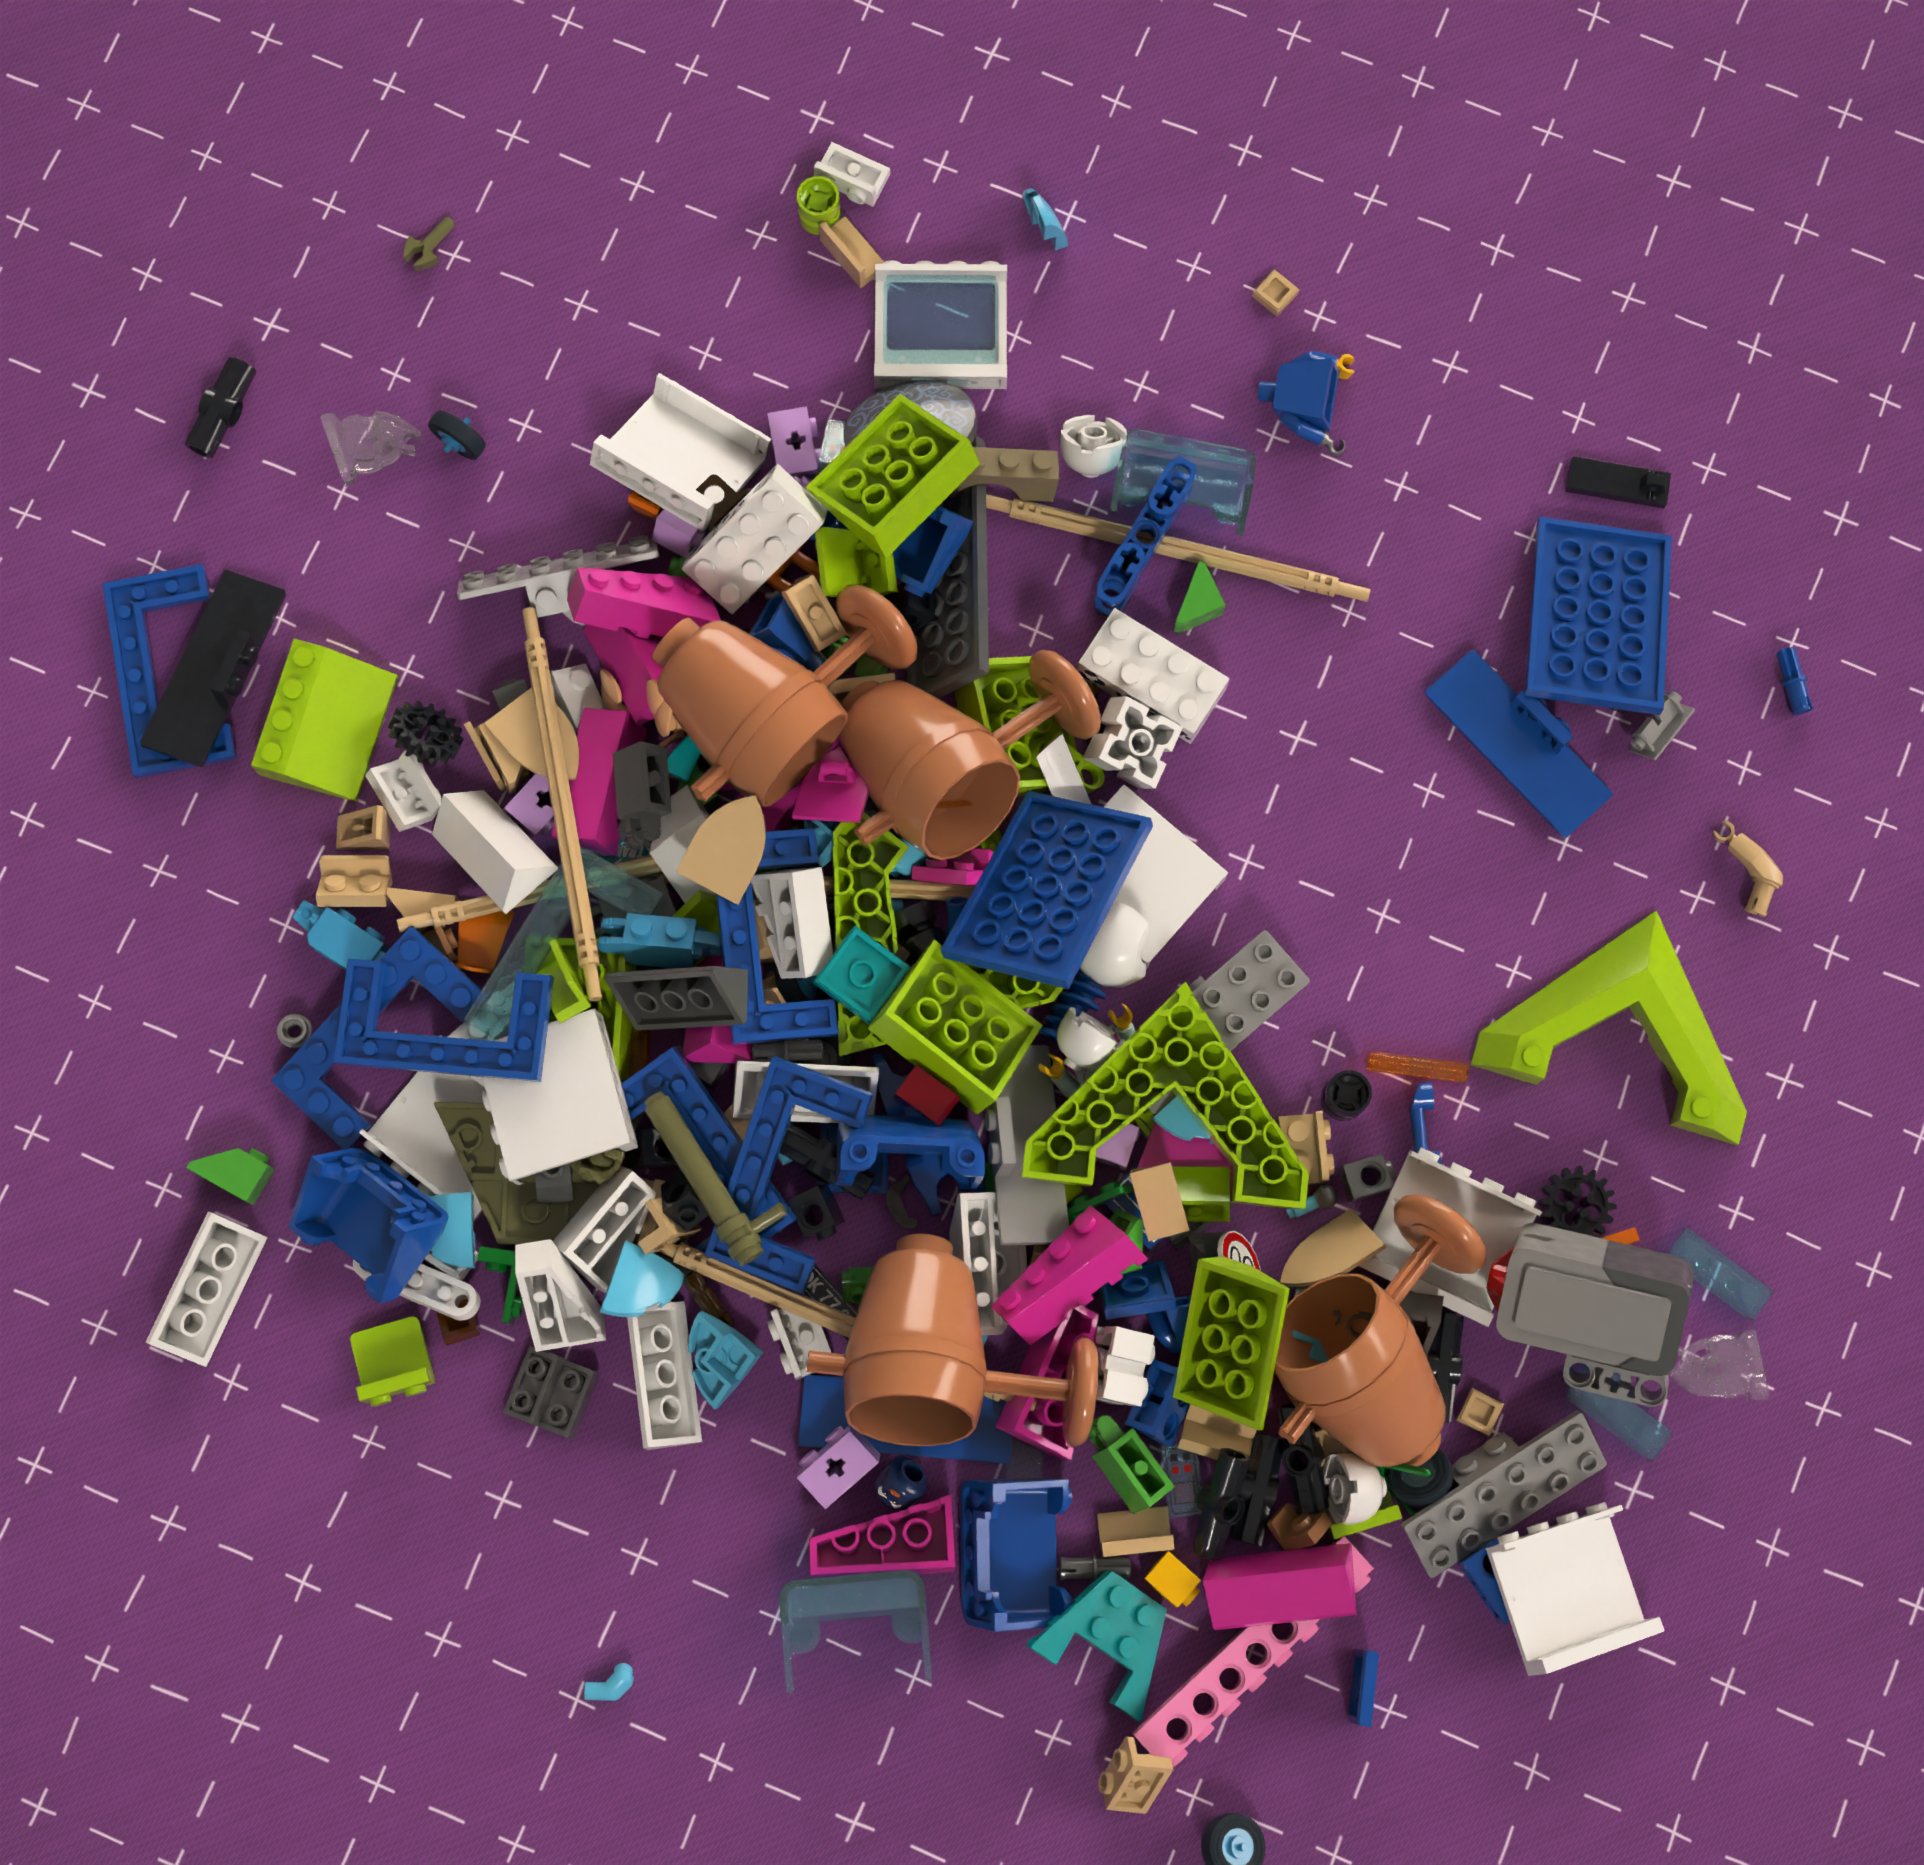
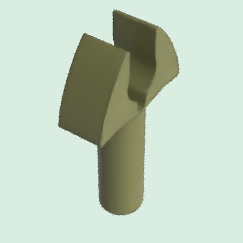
(427, 245)

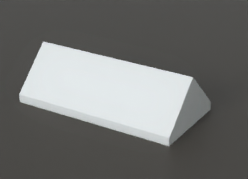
(491, 847)
(751, 1075)
(206, 1289)
(664, 1377)

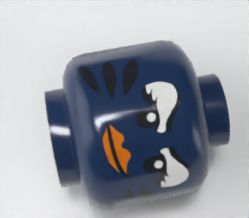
(900, 1483)

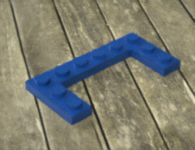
(125, 607)
(741, 951)
(516, 1059)
(303, 1074)
(782, 1089)
(704, 1118)

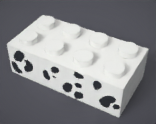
(755, 539)
(1153, 672)

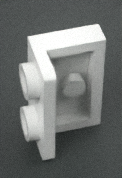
(853, 174)
(574, 691)
(405, 791)
(797, 1337)

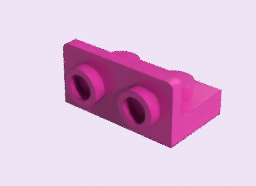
(958, 870)

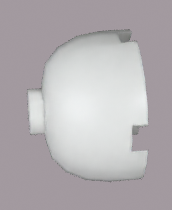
(1092, 445)
(1085, 1041)
(1353, 1488)

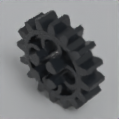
(410, 724)
(1570, 1185)

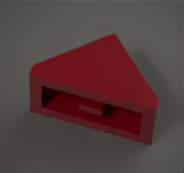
(926, 1096)

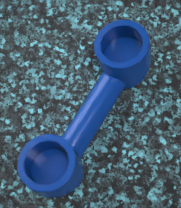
(1422, 1100)

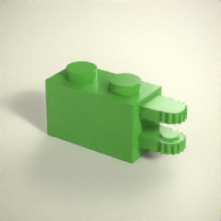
(1128, 1464)

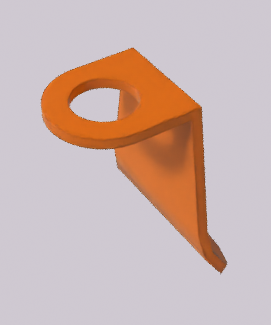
(482, 940)

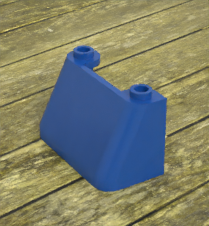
(926, 551)
(953, 1140)
(369, 1215)
(1011, 1552)

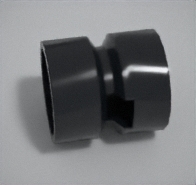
(917, 929)
(1346, 1095)

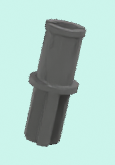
(788, 1050)
(1093, 1567)

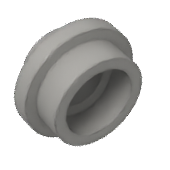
(287, 1024)

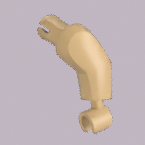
(1759, 865)

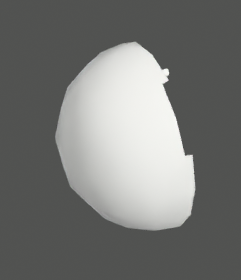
(1117, 949)

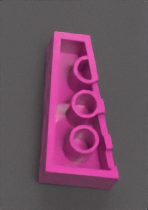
(638, 601)
(1067, 1275)
(1050, 1359)
(906, 1540)

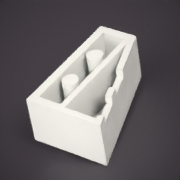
(796, 918)
(602, 1226)
(555, 1298)

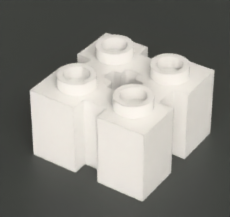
(1129, 725)
(1122, 1365)

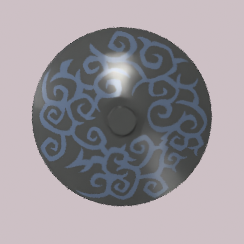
(936, 397)

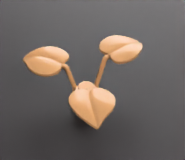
(659, 708)

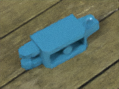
(337, 936)
(658, 940)

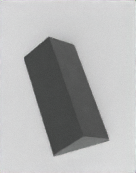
(682, 997)

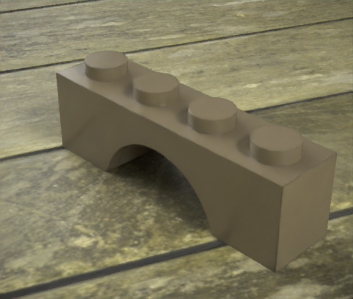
(1026, 472)

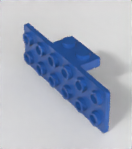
(1520, 742)
(825, 1411)

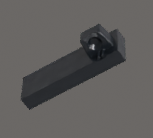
(1618, 482)

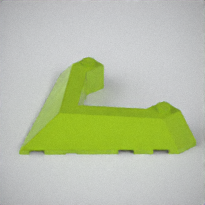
(865, 901)
(1634, 973)
(1186, 1055)

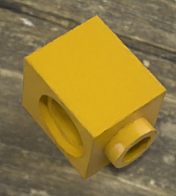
(1173, 1580)

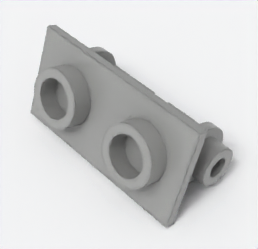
(1657, 733)

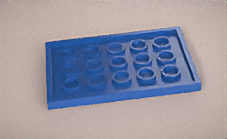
(1599, 616)
(1047, 889)

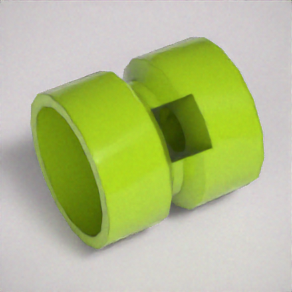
(818, 202)

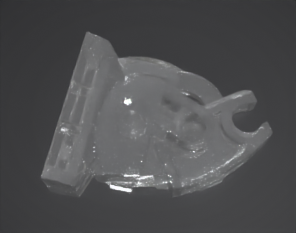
(368, 443)
(1726, 1369)

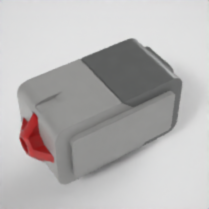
(1596, 1303)

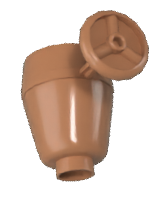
(757, 710)
(927, 752)
(920, 1361)
(1376, 1387)

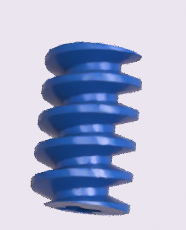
(1080, 996)

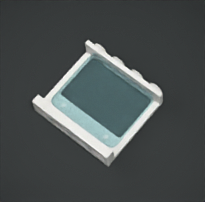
(941, 324)

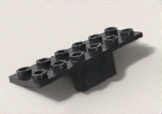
(213, 668)

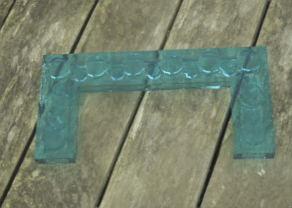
(545, 923)
(1721, 1278)

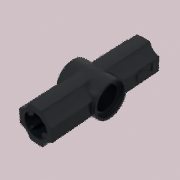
(220, 407)
(819, 1160)
(1446, 1358)
(1306, 1479)
(1259, 1489)
(1220, 1504)

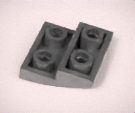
(551, 1393)

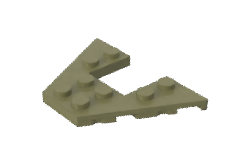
(507, 1206)

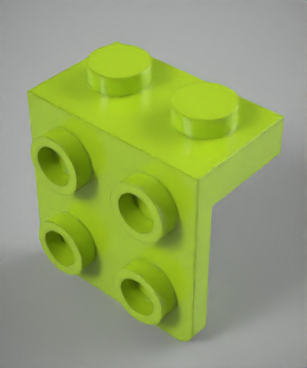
(849, 561)
(391, 1361)

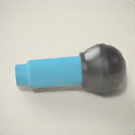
(1323, 1197)

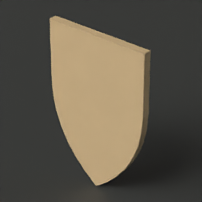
(519, 735)
(727, 849)
(1331, 1251)

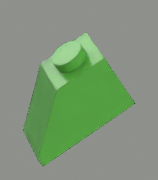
(236, 1172)

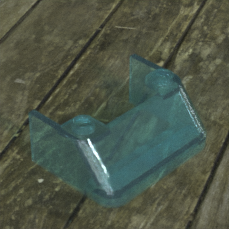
(1221, 480)
(818, 1600)

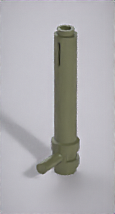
(731, 1224)

